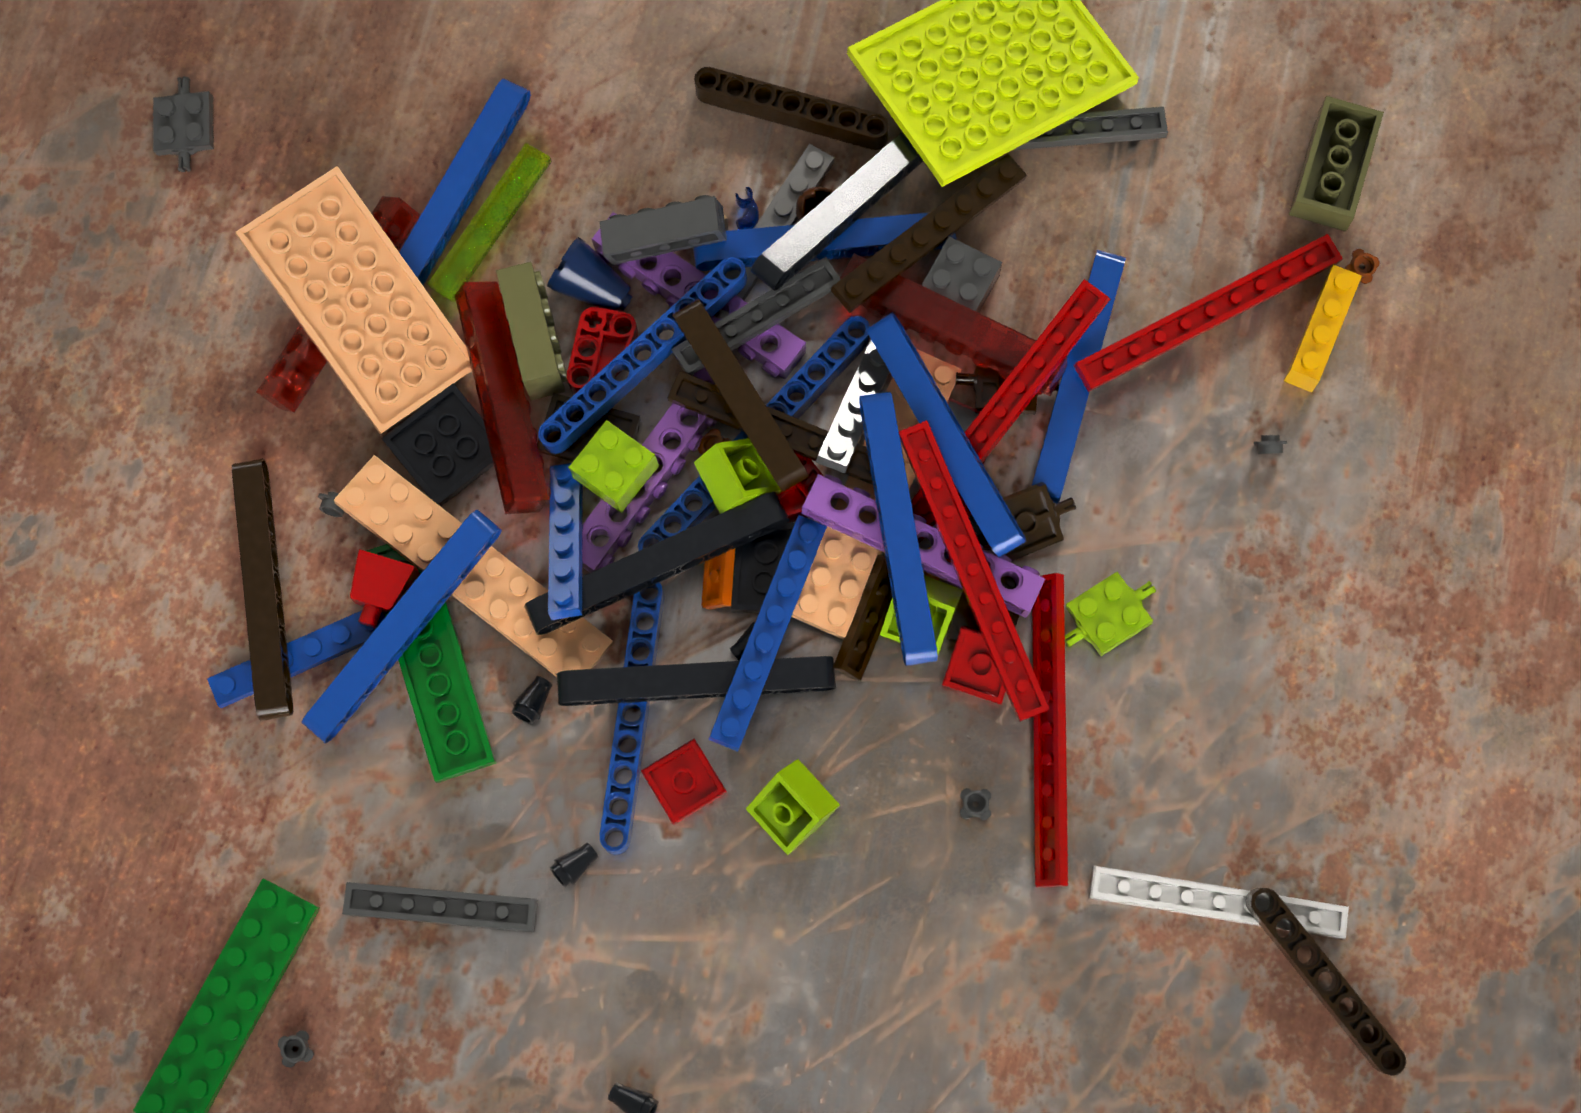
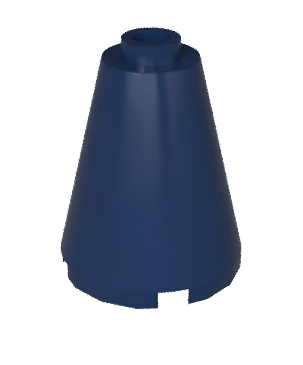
(589, 278)

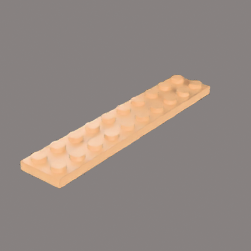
(842, 562)
(493, 588)

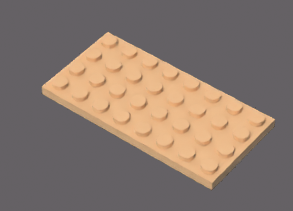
(357, 299)

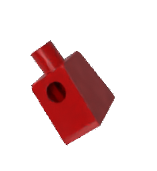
(379, 585)

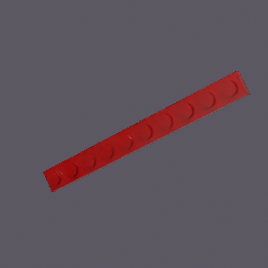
(1207, 312)
(1028, 377)
(973, 571)
(1050, 736)

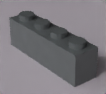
(663, 229)

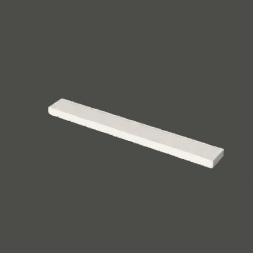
(1211, 901)

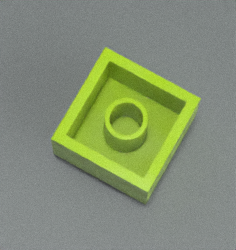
(614, 466)

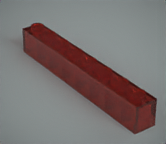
(953, 326)
(502, 398)

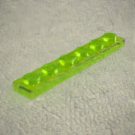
(489, 221)

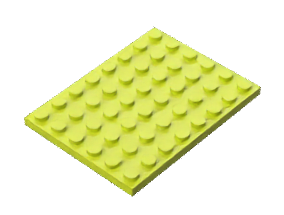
(989, 76)

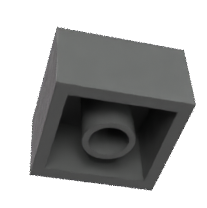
(963, 274)

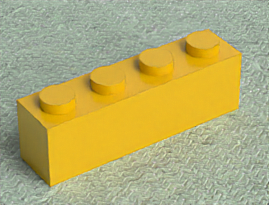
(1322, 328)

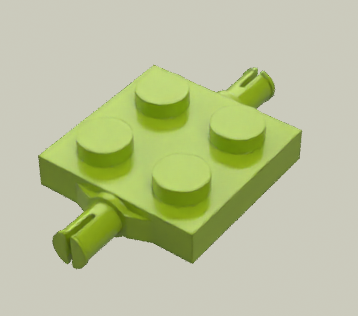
(1109, 614)

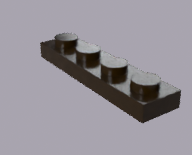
(866, 624)

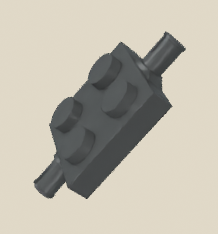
(183, 124)

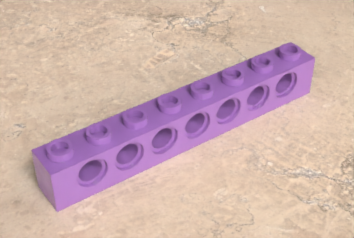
(669, 265)
(672, 460)
(847, 521)

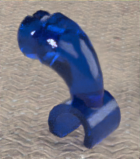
(751, 215)

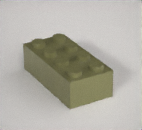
(1336, 163)
(532, 330)

